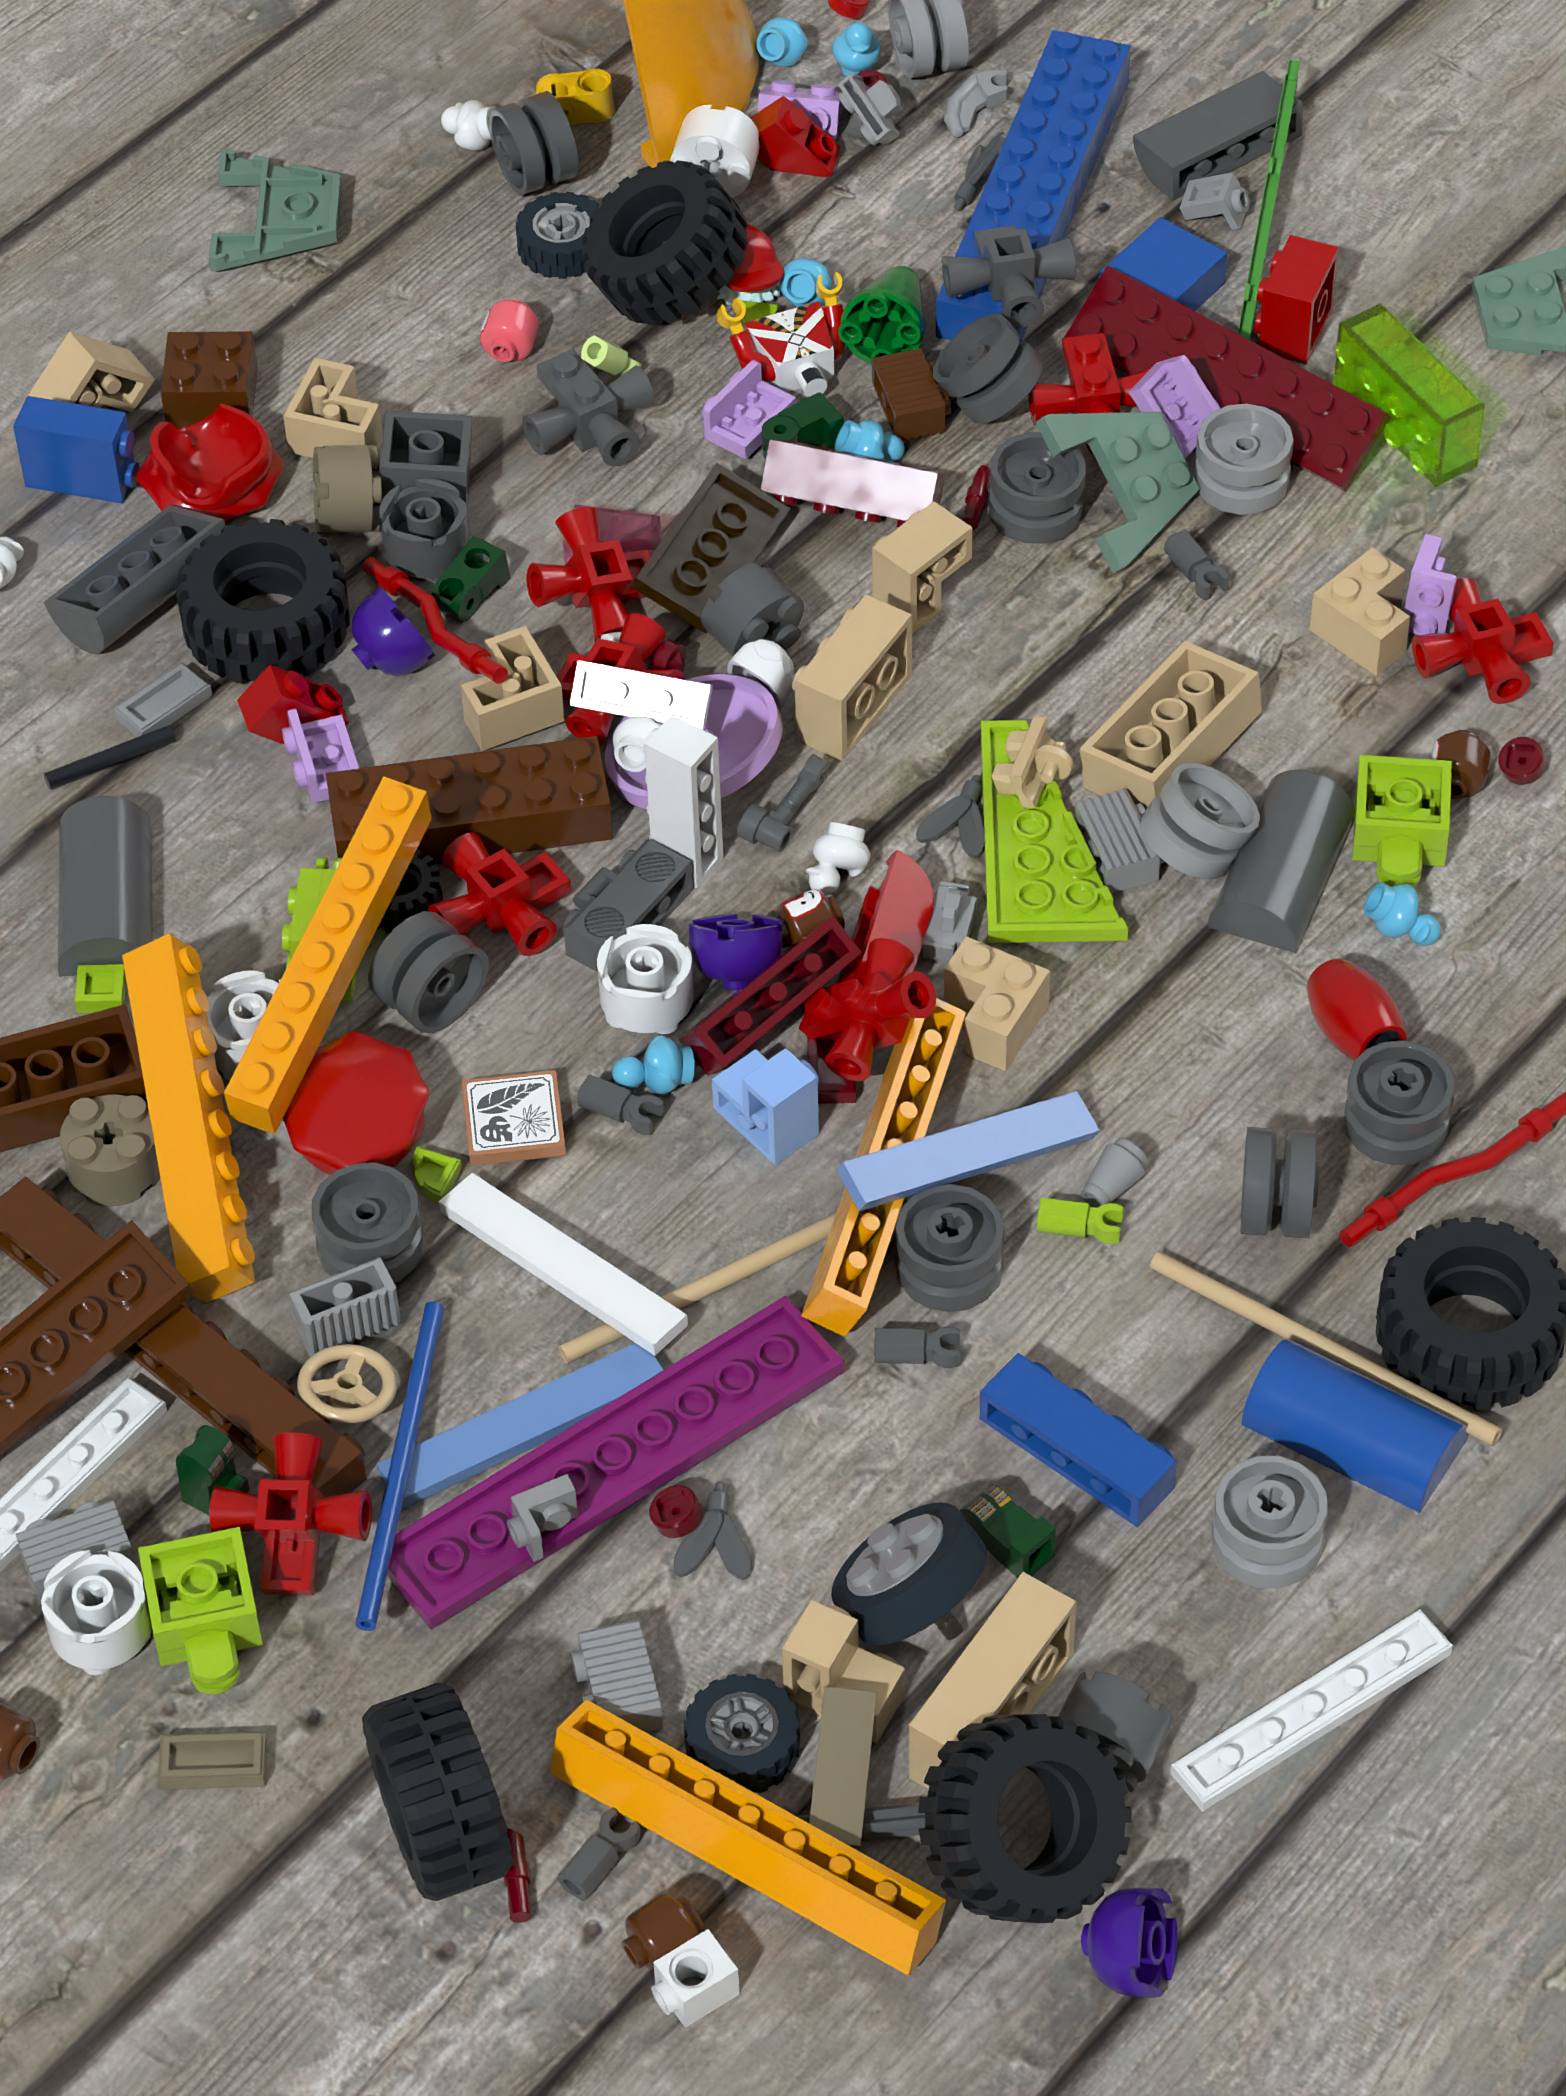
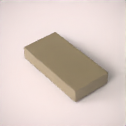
(212, 1760)

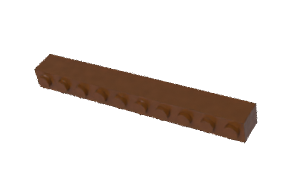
(182, 1349)

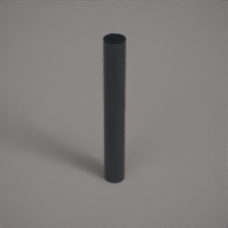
(109, 757)

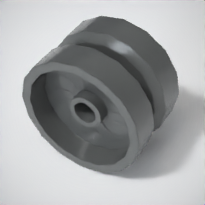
(533, 143)
(988, 368)
(1033, 493)
(428, 972)
(1399, 1102)
(1279, 1182)
(365, 1216)
(949, 1247)

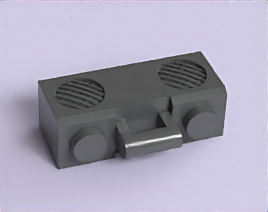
(644, 892)

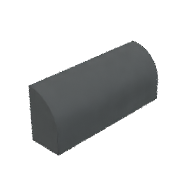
(1214, 135)

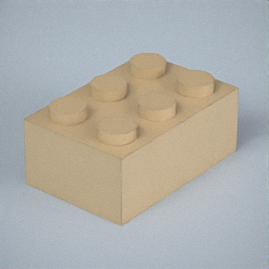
(853, 677)

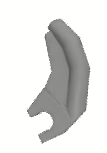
(976, 92)

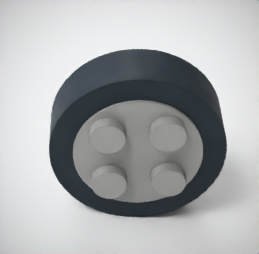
(911, 1574)

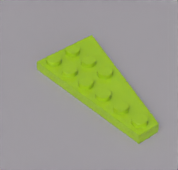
(1038, 863)

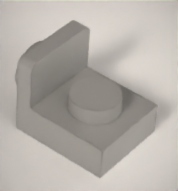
(1216, 196)
(539, 1510)

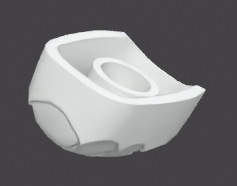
(766, 664)

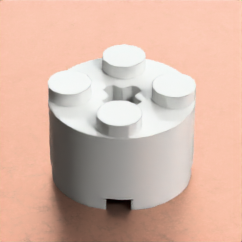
(720, 142)
(645, 980)
(235, 1013)
(96, 1610)

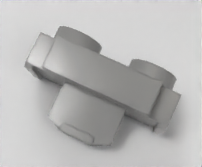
(873, 107)
(949, 922)

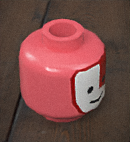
(509, 330)

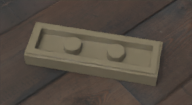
(843, 1763)

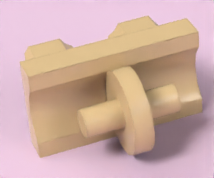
(1036, 762)

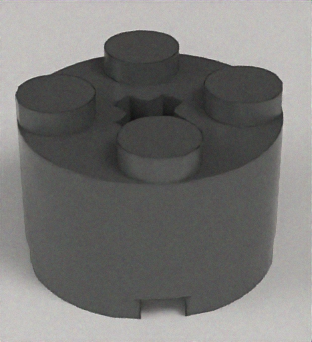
(423, 527)
(753, 607)
(1121, 1721)

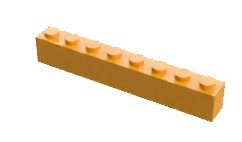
(328, 956)
(898, 1116)
(188, 1118)
(747, 1837)

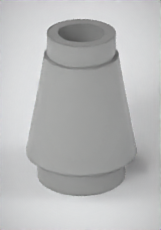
(1114, 1173)

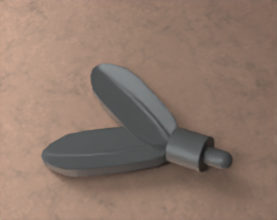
(976, 166)
(960, 811)
(715, 1529)

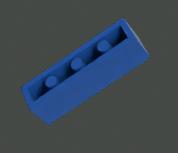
(1078, 1439)

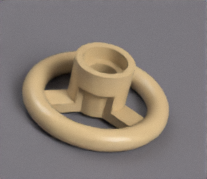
(346, 1396)

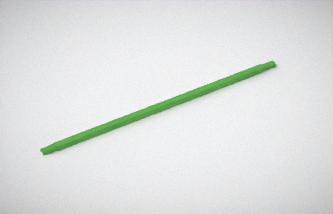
(1269, 199)

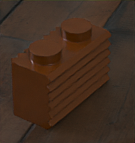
(910, 394)

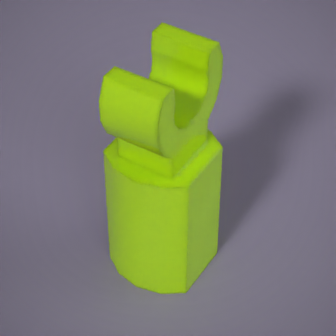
(1080, 1219)

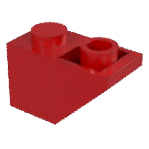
(793, 141)
(276, 691)

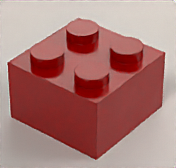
(1296, 298)

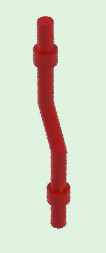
(470, 655)
(1385, 1210)

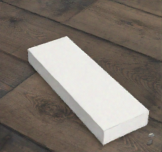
(639, 694)

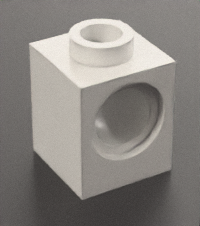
(696, 1958)

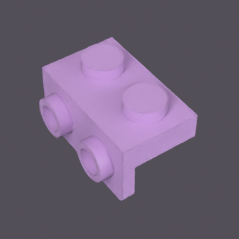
(818, 103)
(1179, 395)
(740, 409)
(320, 749)

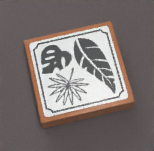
(513, 1118)

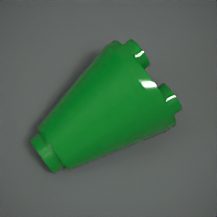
(884, 316)

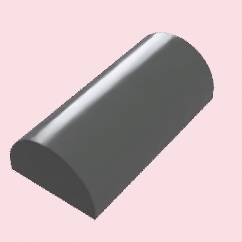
(129, 579)
(1285, 861)
(103, 882)

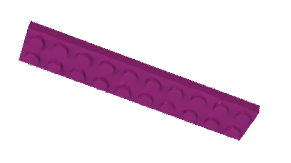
(615, 1456)

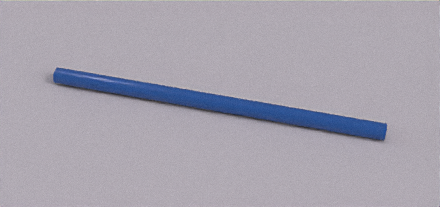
(399, 1467)

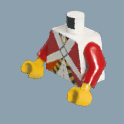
(794, 345)

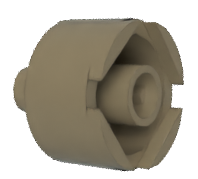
(346, 488)
(109, 1149)

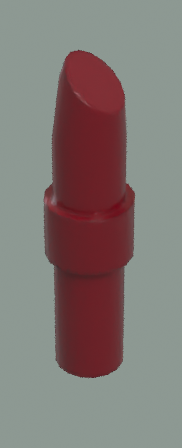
(977, 497)
(518, 1880)

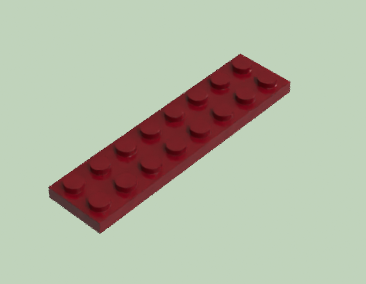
(1145, 327)

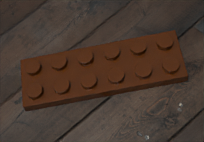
(82, 1327)

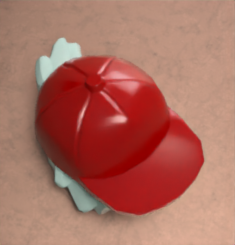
(759, 272)

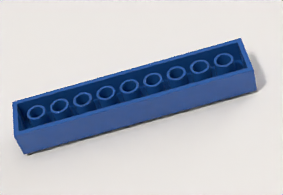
(1044, 158)

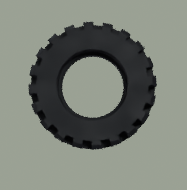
(701, 248)
(253, 563)
(1483, 1263)
(437, 1791)
(1084, 1828)

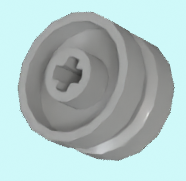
(928, 34)
(1243, 459)
(1199, 821)
(1269, 1521)

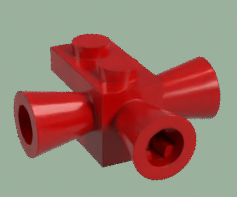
(1092, 382)
(594, 575)
(636, 643)
(1485, 644)
(503, 893)
(869, 1008)
(291, 1515)

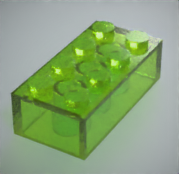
(1431, 411)

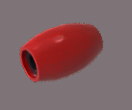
(1353, 1008)

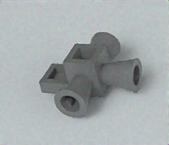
(1009, 271)
(588, 408)

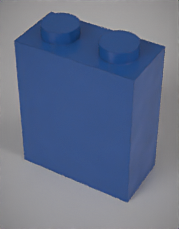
(1174, 263)
(75, 449)

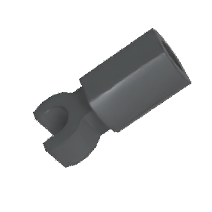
(1195, 563)
(619, 1103)
(916, 1346)
(597, 1856)

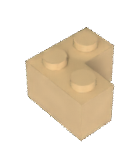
(93, 375)
(329, 412)
(917, 559)
(1362, 612)
(523, 702)
(1000, 997)
(827, 1653)

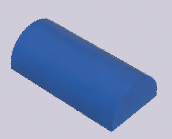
(1352, 1424)

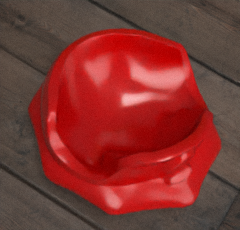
(212, 466)
(357, 1104)

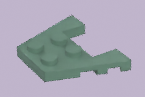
(294, 210)
(1523, 305)
(1140, 466)

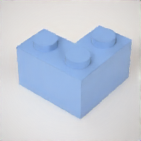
(770, 1102)

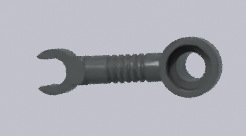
(771, 827)

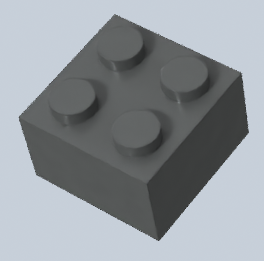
(425, 447)

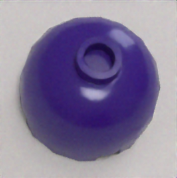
(387, 637)
(734, 947)
(1132, 1941)

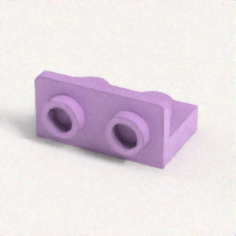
(1429, 590)

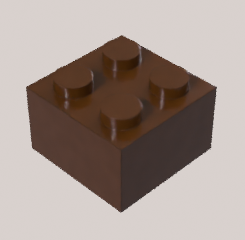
(206, 372)

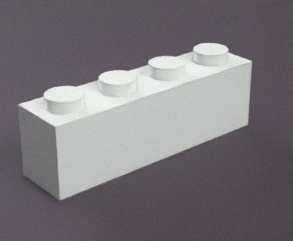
(685, 794)

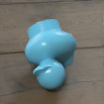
(782, 41)
(856, 48)
(800, 281)
(869, 440)
(1396, 913)
(662, 1069)

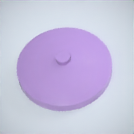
(746, 729)

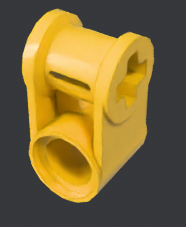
(582, 95)

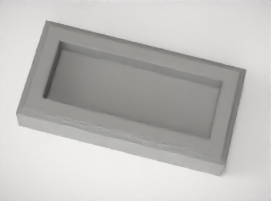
(163, 701)

